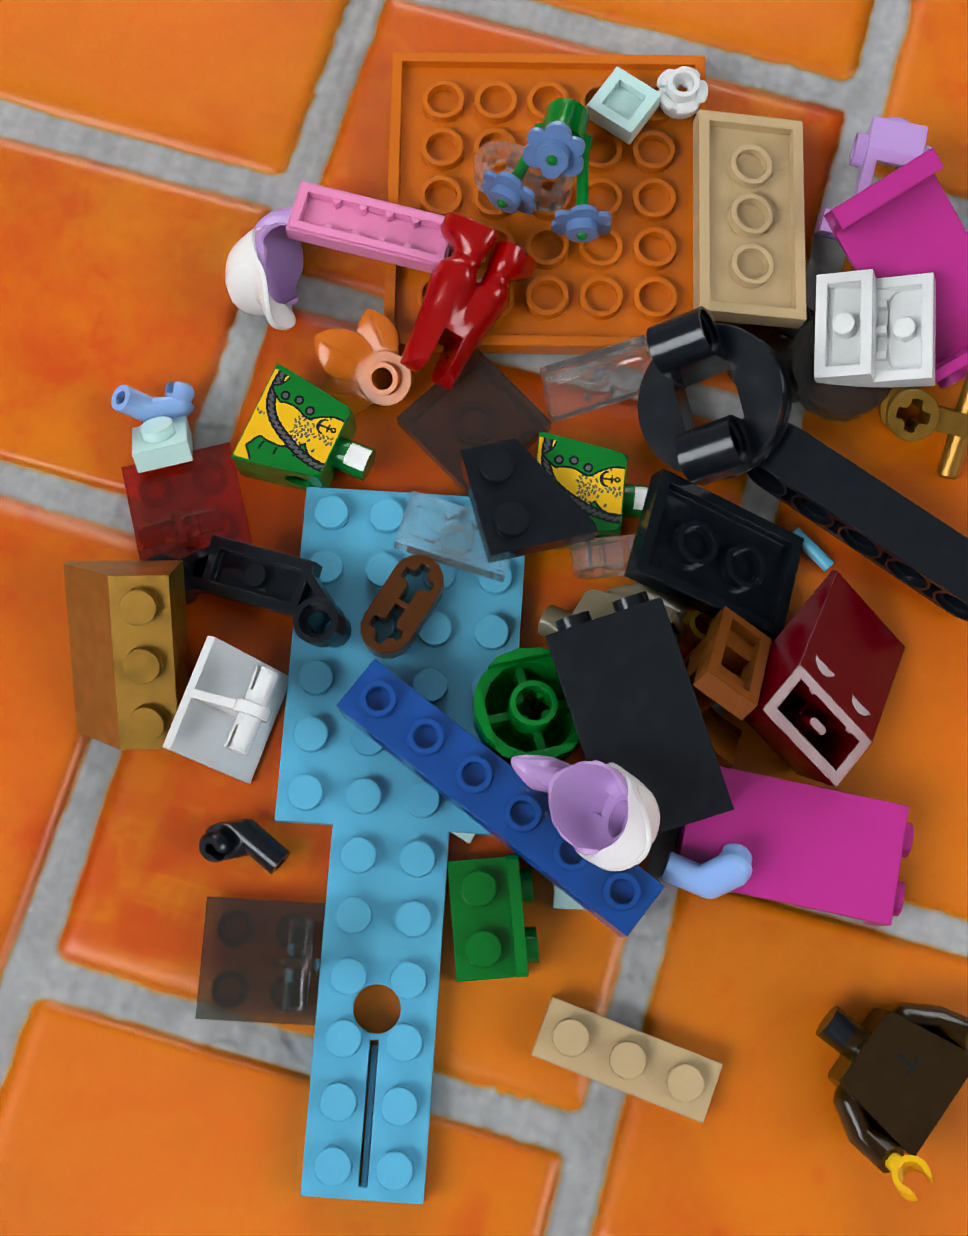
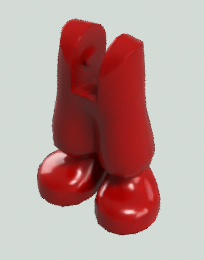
(458, 306)

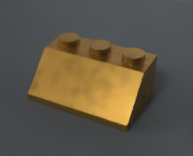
(127, 649)

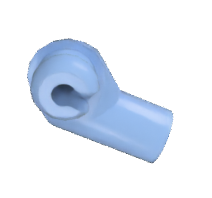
(143, 407)
(712, 878)

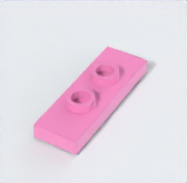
(367, 227)

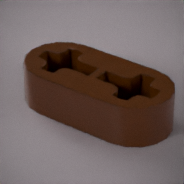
(391, 599)

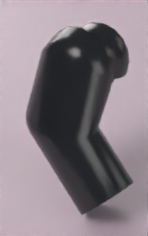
(241, 839)

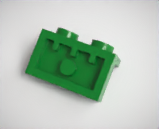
(490, 918)

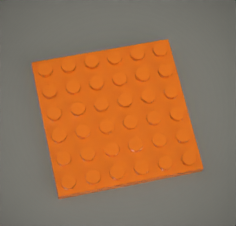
(580, 291)

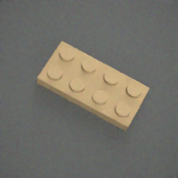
(749, 219)

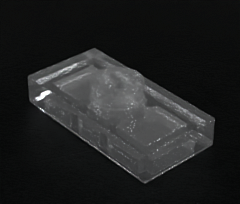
(595, 378)
(446, 535)

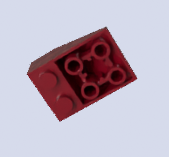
(827, 683)

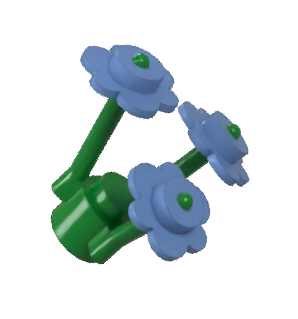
(555, 148)

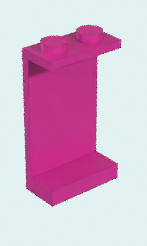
(911, 229)
(810, 845)

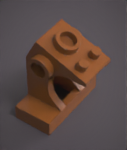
(727, 650)

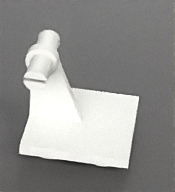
(227, 710)

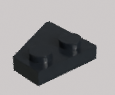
(519, 502)

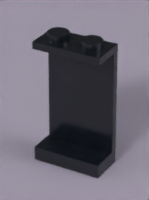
(640, 706)

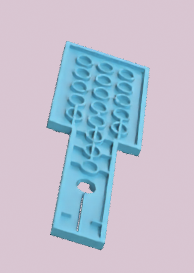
(384, 843)

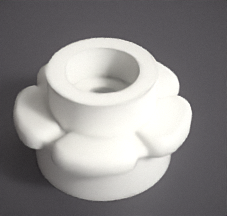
(678, 103)

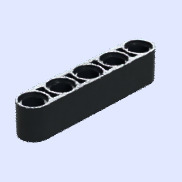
(868, 518)

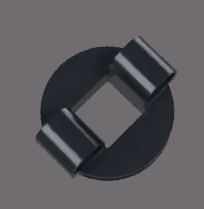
(691, 351)

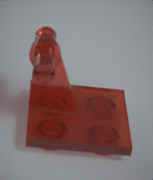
(186, 504)

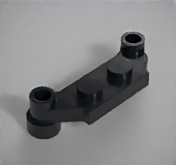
(266, 582)

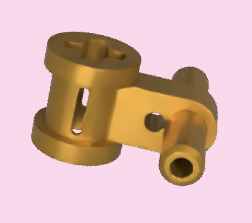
(930, 419)

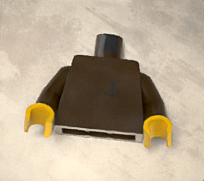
(896, 1080)

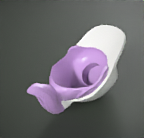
(266, 271)
(595, 808)

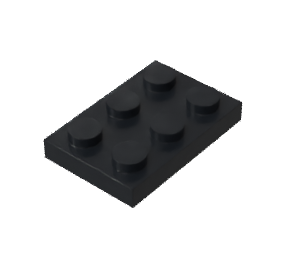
(714, 554)

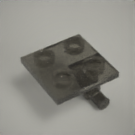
(260, 961)

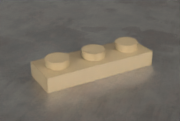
(627, 1059)

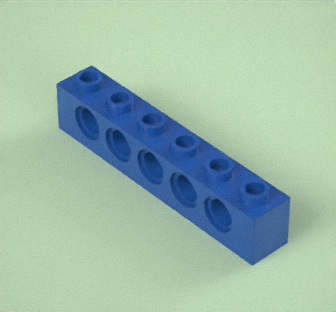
(490, 795)

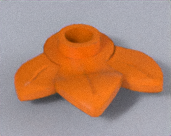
(357, 357)

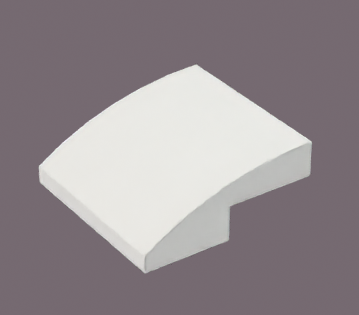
(875, 329)

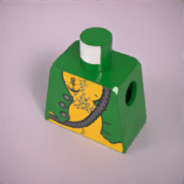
(300, 436)
(593, 480)

